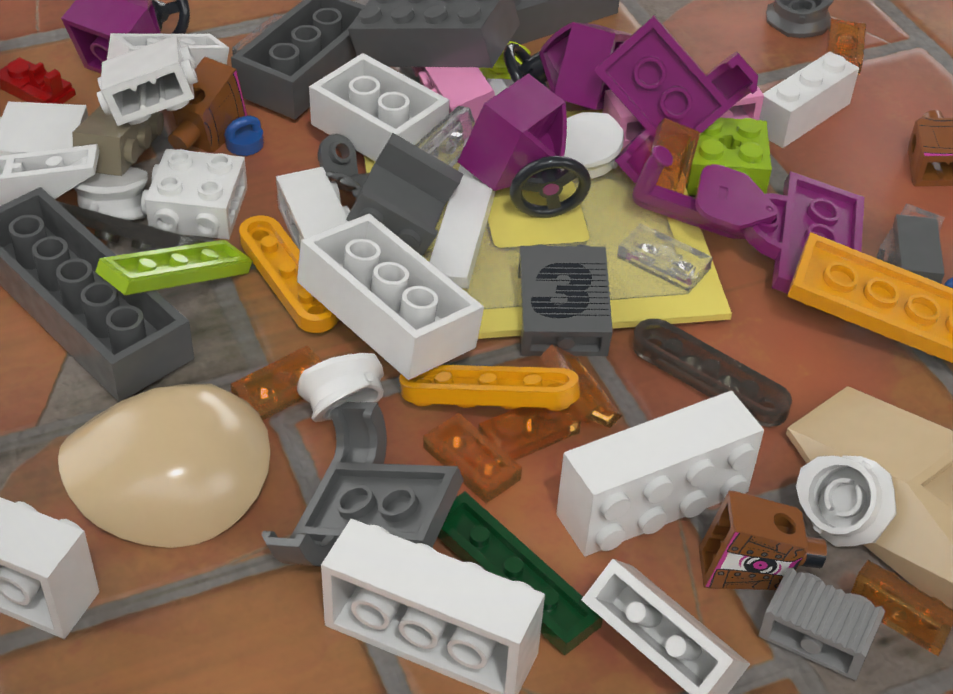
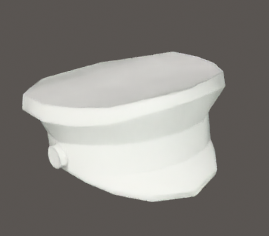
(594, 141)
(114, 194)
(341, 381)
(847, 498)

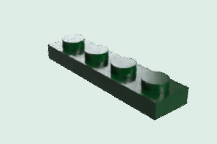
(486, 542)

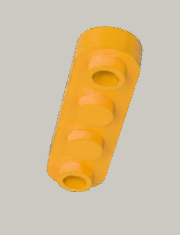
(278, 263)
(493, 386)

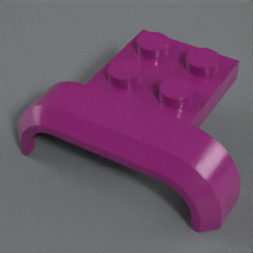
(663, 81)

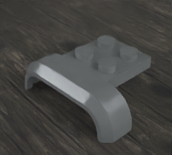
(360, 487)

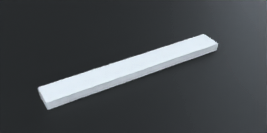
(465, 221)

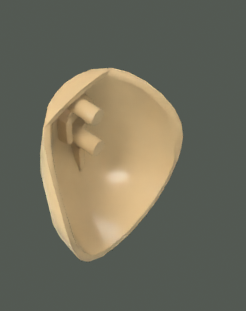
(168, 465)

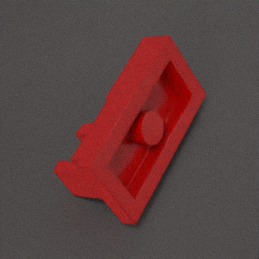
(34, 83)

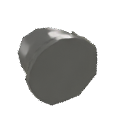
(799, 17)

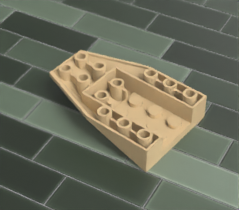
(921, 468)

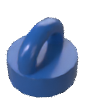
(244, 136)

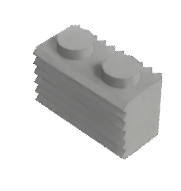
(821, 622)

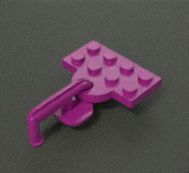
(770, 222)

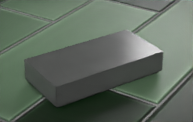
(918, 246)

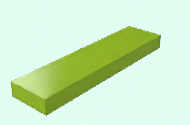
(173, 266)

